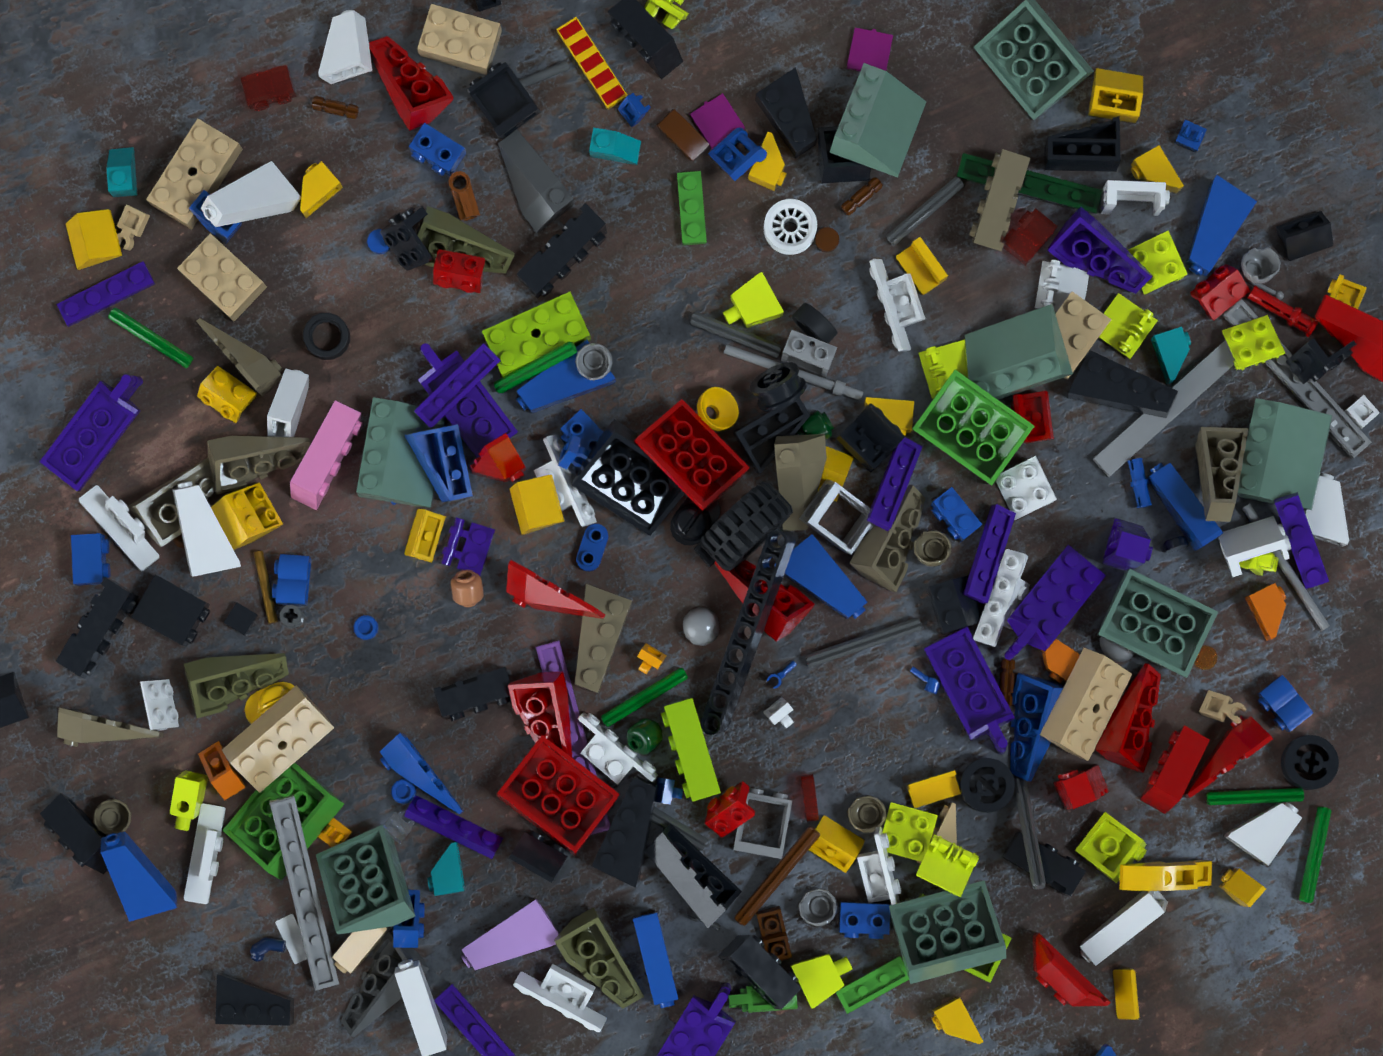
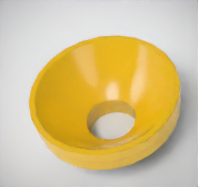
(724, 406)

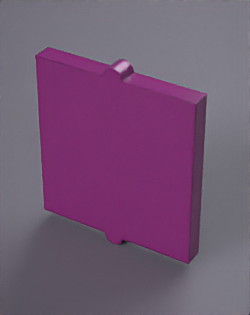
(869, 48)
(716, 120)

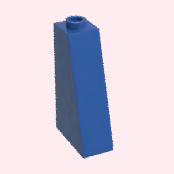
(1218, 223)
(559, 385)
(1183, 506)
(820, 576)
(136, 879)
(656, 959)

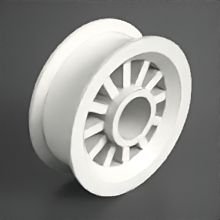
(805, 212)

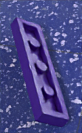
(105, 294)
(457, 385)
(894, 484)
(1301, 540)
(989, 554)
(453, 827)
(471, 1023)

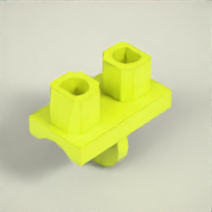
(674, 15)
(1261, 563)

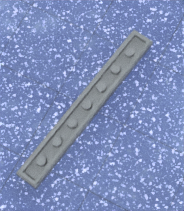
(1310, 393)
(1148, 426)
(304, 892)

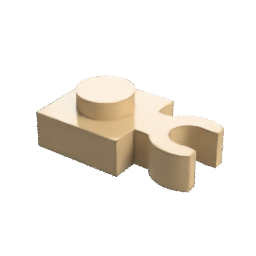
(132, 223)
(1219, 706)

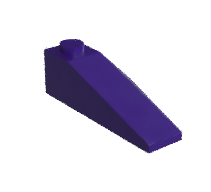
(1092, 248)

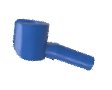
(782, 674)
(932, 684)

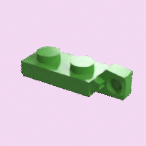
(753, 1002)

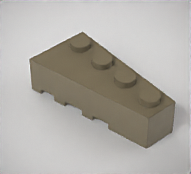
(1000, 199)
(1220, 465)
(599, 637)

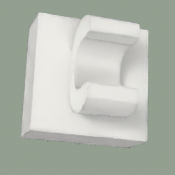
(779, 712)

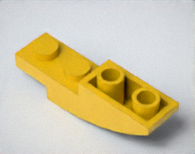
(1166, 876)

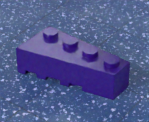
(1127, 546)

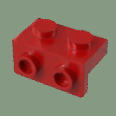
(458, 271)
(1220, 291)
(1036, 410)
(729, 810)

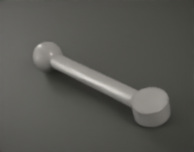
(1279, 294)

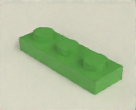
(691, 208)
(873, 984)

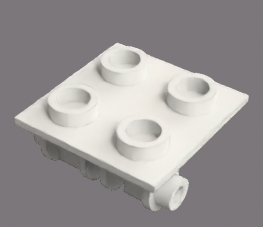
(1058, 282)
(1025, 487)
(159, 704)

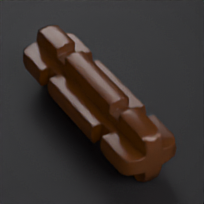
(335, 107)
(861, 196)
(1007, 679)

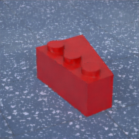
(1174, 769)
(1080, 787)

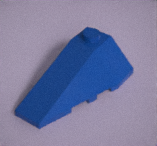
(1033, 704)
(409, 763)

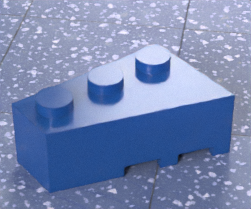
(443, 461)

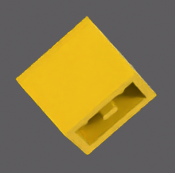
(1116, 95)
(246, 515)

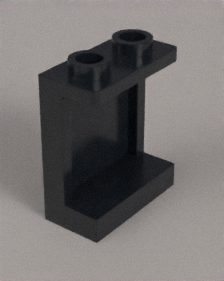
(503, 99)
(171, 611)

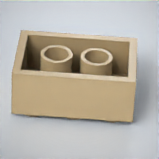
(459, 39)
(222, 277)
(1079, 327)

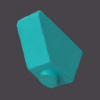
(614, 146)
(121, 172)
(1171, 350)
(447, 873)

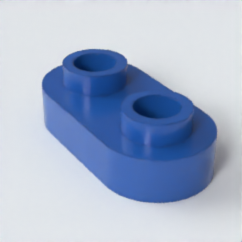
(592, 547)

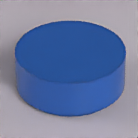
(376, 242)
(366, 627)
(403, 791)

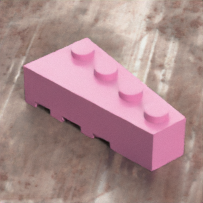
(325, 455)

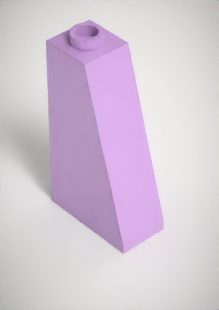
(516, 936)

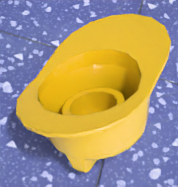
(264, 699)

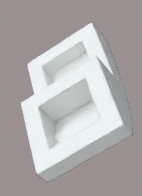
(1360, 412)

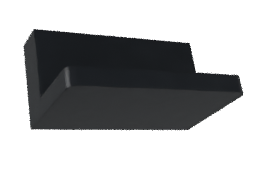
(1306, 235)

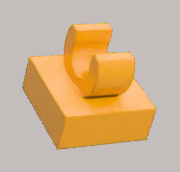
(650, 658)
(335, 833)

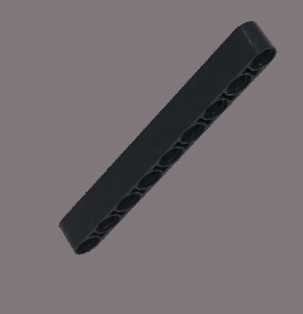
(756, 624)

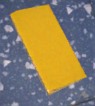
(424, 535)
(1126, 994)

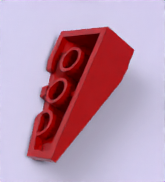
(413, 90)
(1351, 324)
(499, 461)
(539, 594)
(789, 605)
(544, 707)
(1129, 726)
(1236, 744)

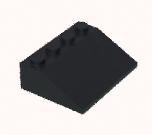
(627, 480)

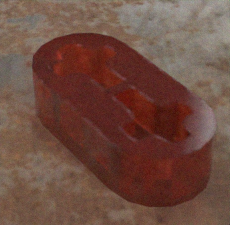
(809, 797)

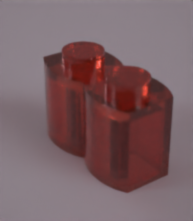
(268, 87)
(1030, 236)

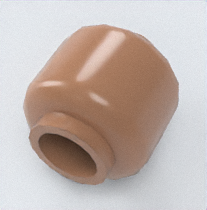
(467, 588)

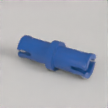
(1139, 482)

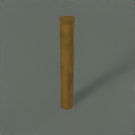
(265, 587)

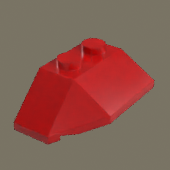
(1063, 977)

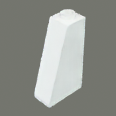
(251, 197)
(202, 535)
(1123, 926)
(421, 1007)

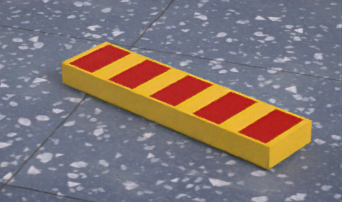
(592, 63)

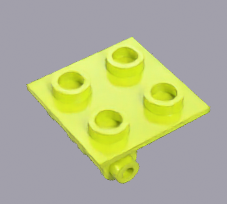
(1161, 260)
(1128, 326)
(1253, 342)
(941, 362)
(909, 831)
(947, 865)

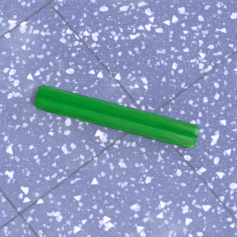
(150, 337)
(535, 367)
(644, 697)
(1255, 796)
(1315, 854)

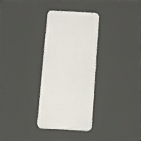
(291, 933)

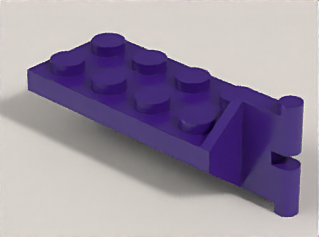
(476, 413)
(93, 432)
(1053, 601)
(971, 687)
(700, 1027)

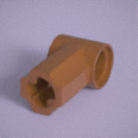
(464, 198)

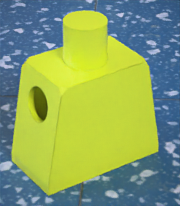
(754, 303)
(188, 788)
(820, 977)

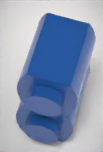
(293, 580)
(1284, 704)

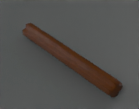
(777, 875)

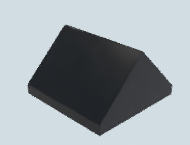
(11, 701)

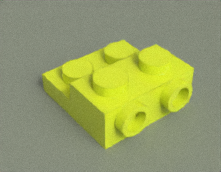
(1110, 846)

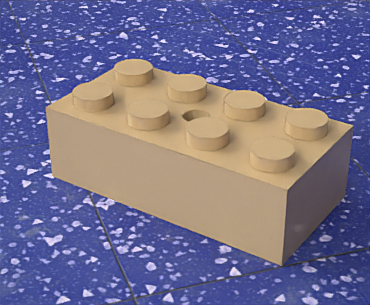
(203, 151)
(1086, 704)
(277, 739)

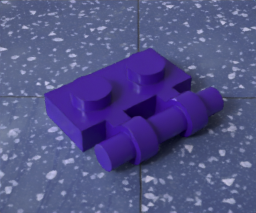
(475, 548)

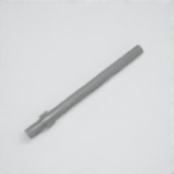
(839, 388)
(1292, 577)

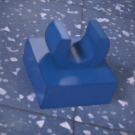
(633, 109)
(1190, 136)
(572, 453)
(667, 791)

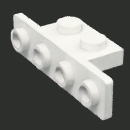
(899, 301)
(562, 478)
(120, 526)
(1005, 597)
(610, 755)
(204, 853)
(877, 872)
(563, 993)

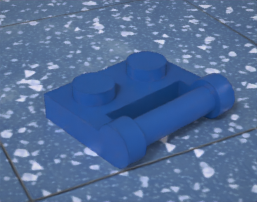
(731, 159)

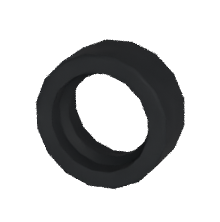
(323, 318)
(814, 323)

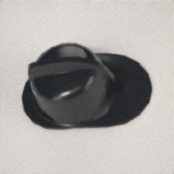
(692, 523)

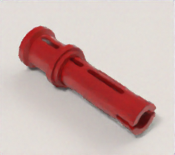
(1293, 316)

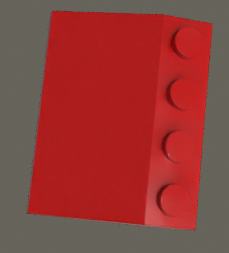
(692, 455)
(558, 795)

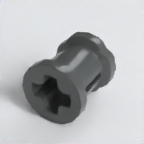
(288, 610)

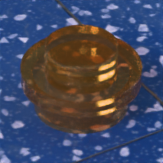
(1206, 658)

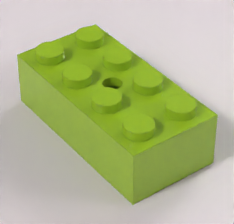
(556, 320)
(692, 750)

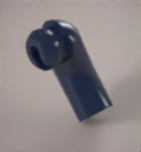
(264, 945)

